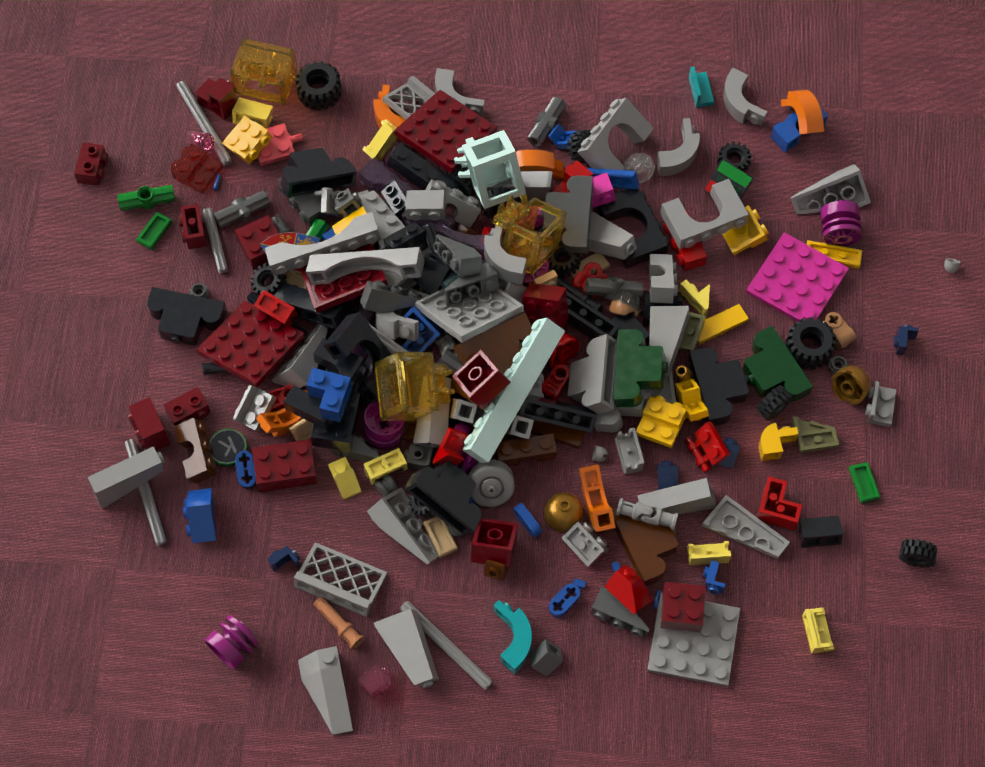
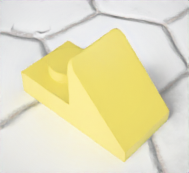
(697, 299)
(344, 478)

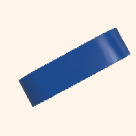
(240, 469)
(527, 520)
(567, 604)

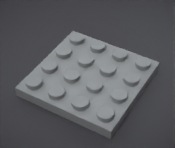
(470, 316)
(697, 655)

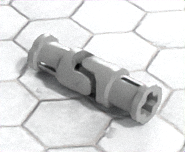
(643, 513)

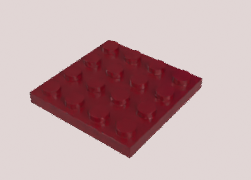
(441, 129)
(343, 288)
(250, 344)

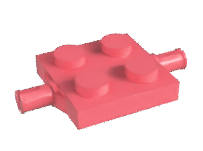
(279, 146)

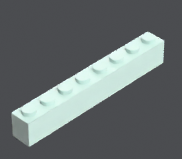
(522, 374)

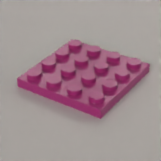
(797, 279)

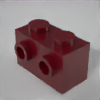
(90, 164)
(193, 226)
(187, 406)

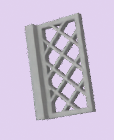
(416, 93)
(335, 594)

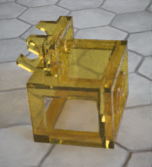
(266, 65)
(520, 236)
(411, 387)

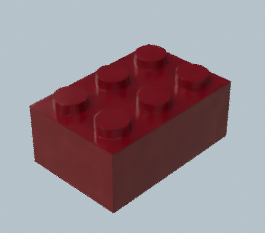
(284, 465)

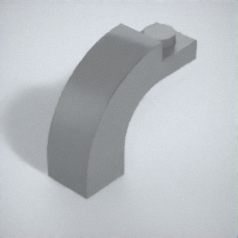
(445, 81)
(736, 104)
(681, 158)
(507, 266)
(394, 325)

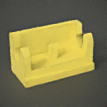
(253, 110)
(382, 141)
(384, 465)
(705, 553)
(817, 630)

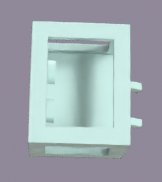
(490, 163)

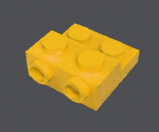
(247, 139)
(748, 236)
(661, 421)

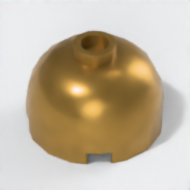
(851, 384)
(563, 511)

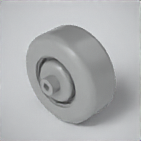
(493, 483)

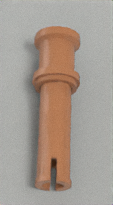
(343, 628)

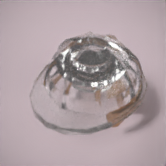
(641, 164)

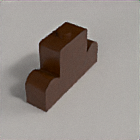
(498, 342)
(646, 546)

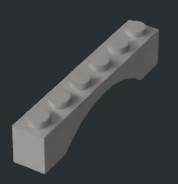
(360, 232)
(329, 267)

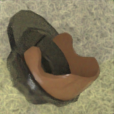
(626, 302)

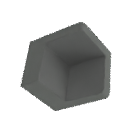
(546, 657)

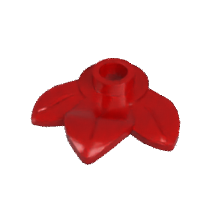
(581, 277)

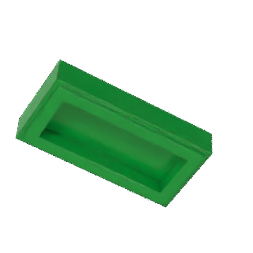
(154, 231)
(864, 482)

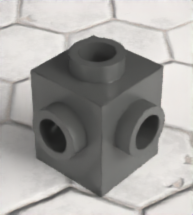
(347, 202)

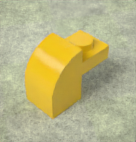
(689, 396)
(771, 441)

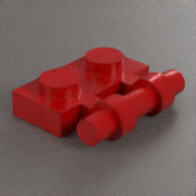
(712, 445)

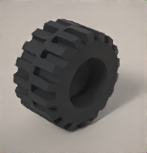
(314, 74)
(817, 331)

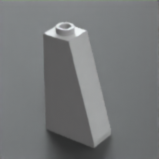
(535, 183)
(609, 239)
(667, 330)
(432, 428)
(125, 476)
(682, 498)
(408, 644)

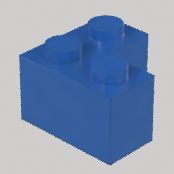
(428, 332)
(333, 390)
(200, 515)

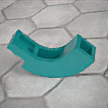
(518, 651)

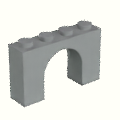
(622, 115)
(688, 231)
(470, 412)

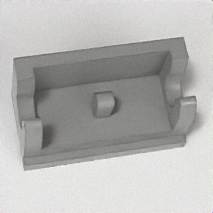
(629, 452)

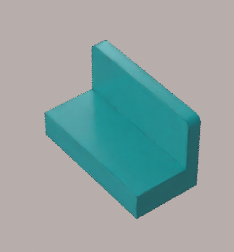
(700, 88)

